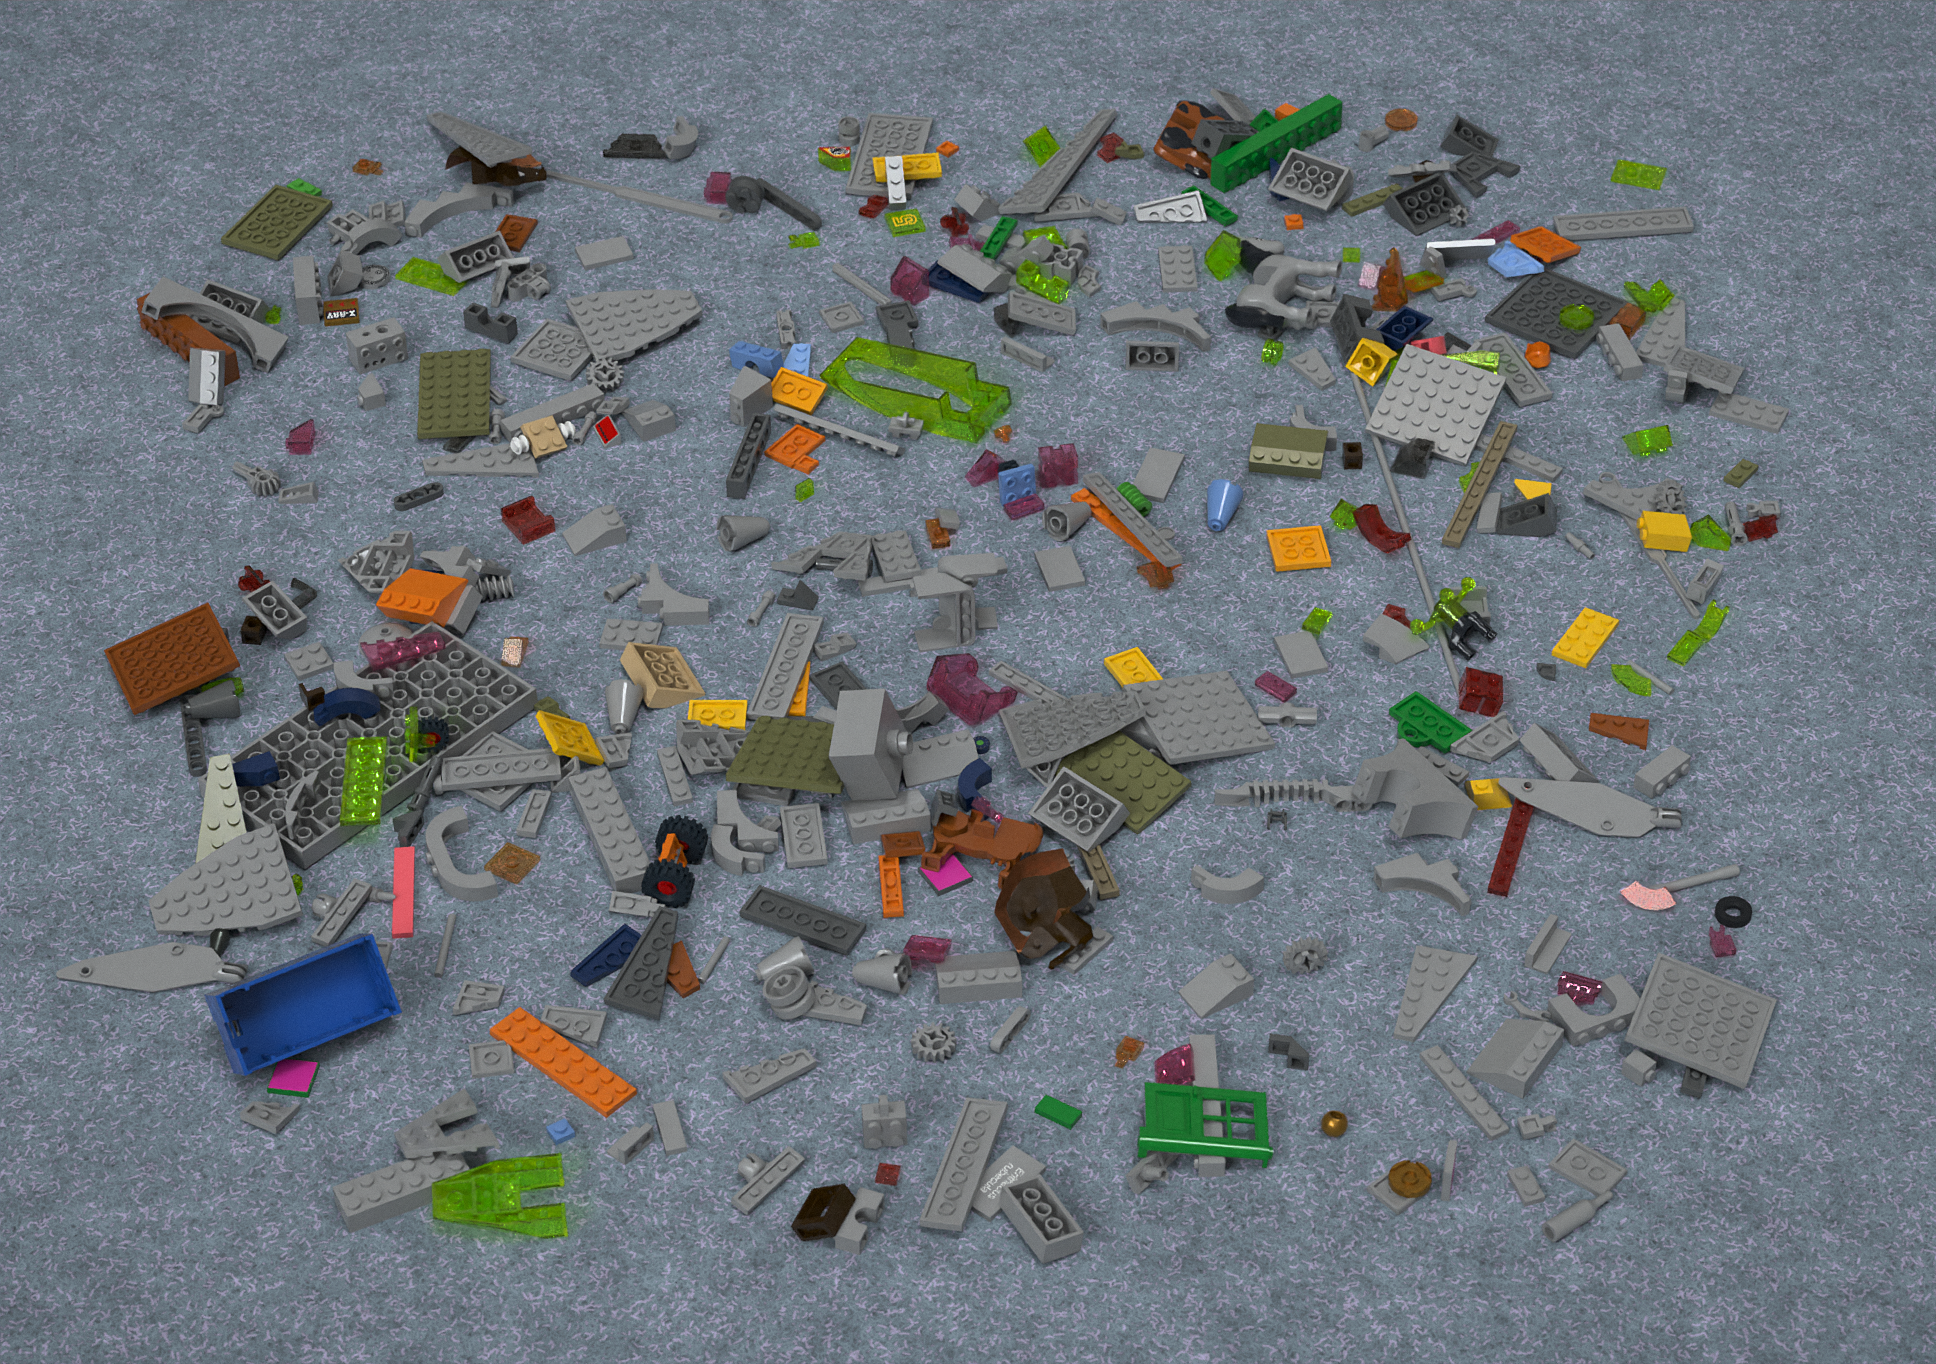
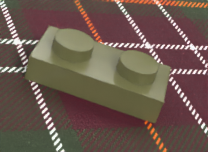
(1741, 473)

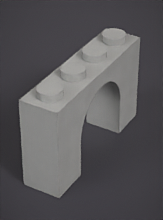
(1582, 1027)

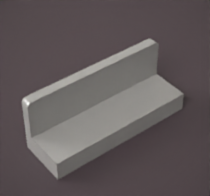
(1025, 355)
(1546, 946)

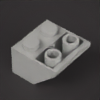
(977, 202)

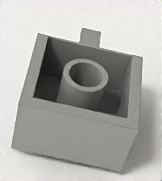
(884, 1123)

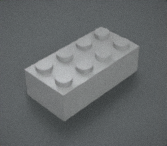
(307, 290)
(1041, 1218)

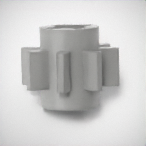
(1458, 215)

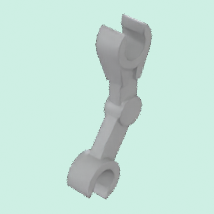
(1524, 1011)

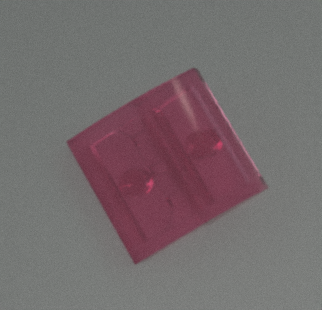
(1175, 1066)

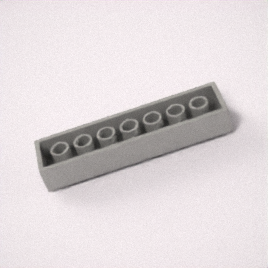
(610, 829)

